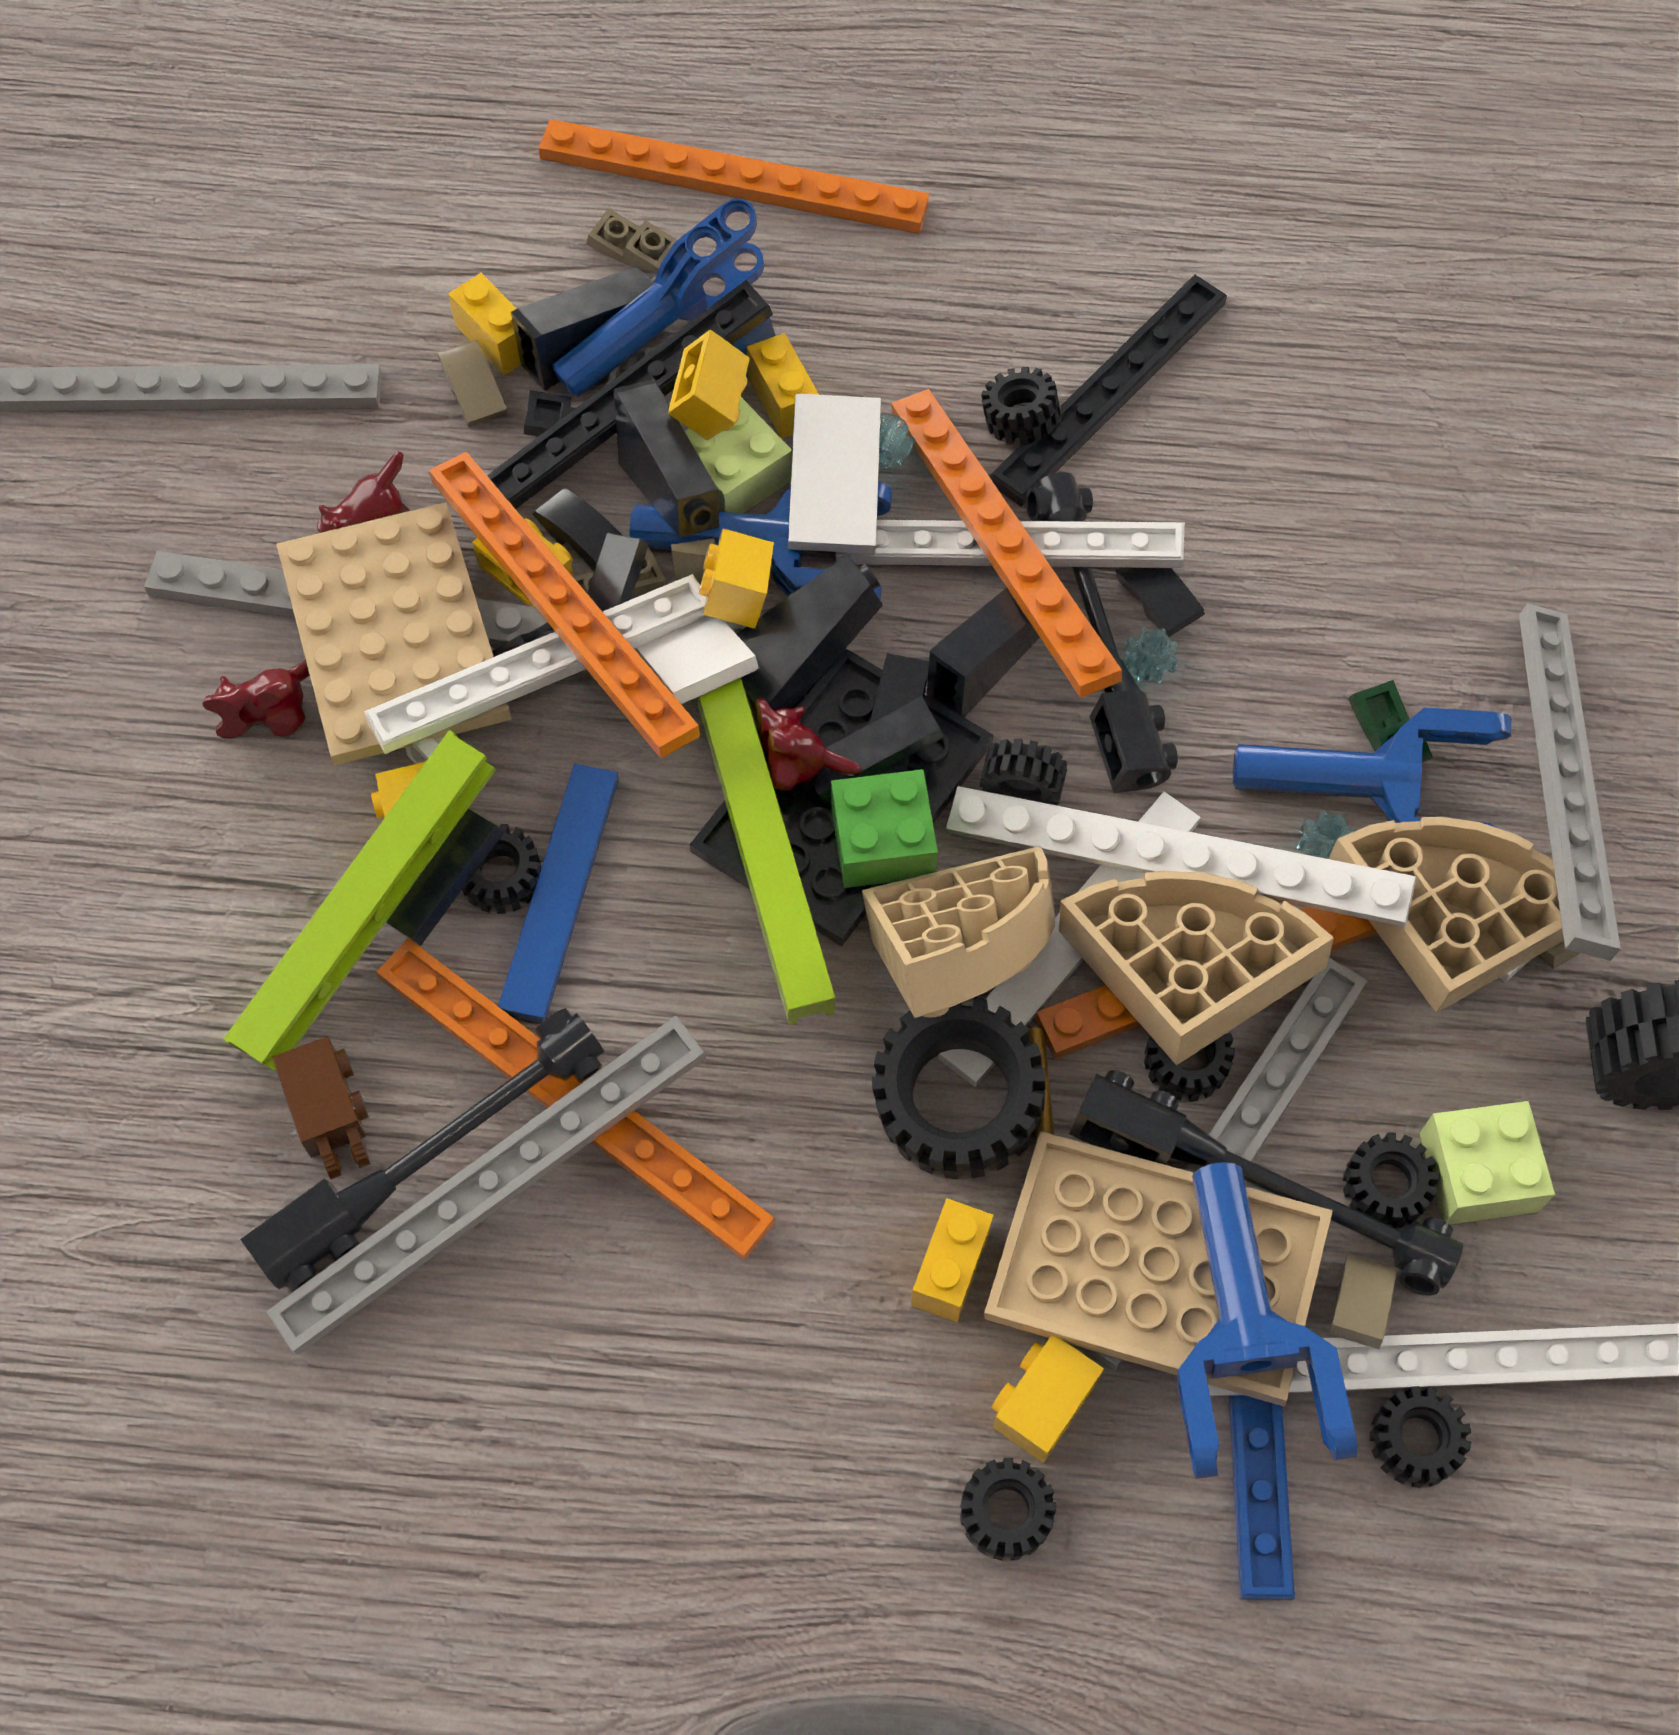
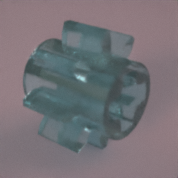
(893, 440)
(1151, 654)
(1322, 835)

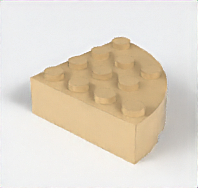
(1476, 902)
(962, 928)
(1192, 951)

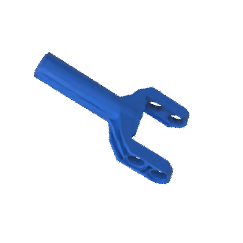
(673, 296)
(774, 527)
(1387, 776)
(1248, 1333)

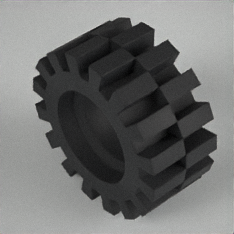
(1018, 389)
(1024, 771)
(515, 887)
(1186, 1081)
(1405, 1157)
(1441, 1415)
(1030, 1486)

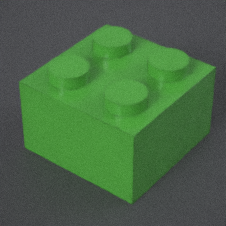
(883, 828)

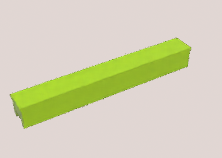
(766, 853)
(361, 901)

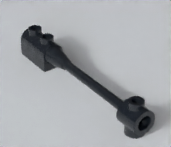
(1122, 716)
(1155, 1131)
(327, 1220)

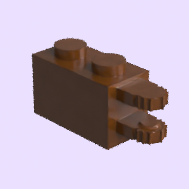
(322, 1102)

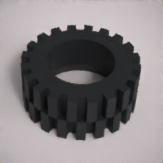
(968, 1029)
(1637, 1047)

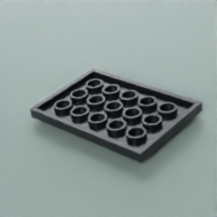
(833, 710)

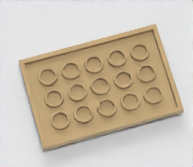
(381, 617)
(1120, 1263)

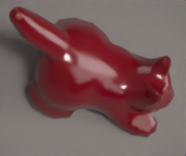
(370, 499)
(269, 698)
(794, 749)

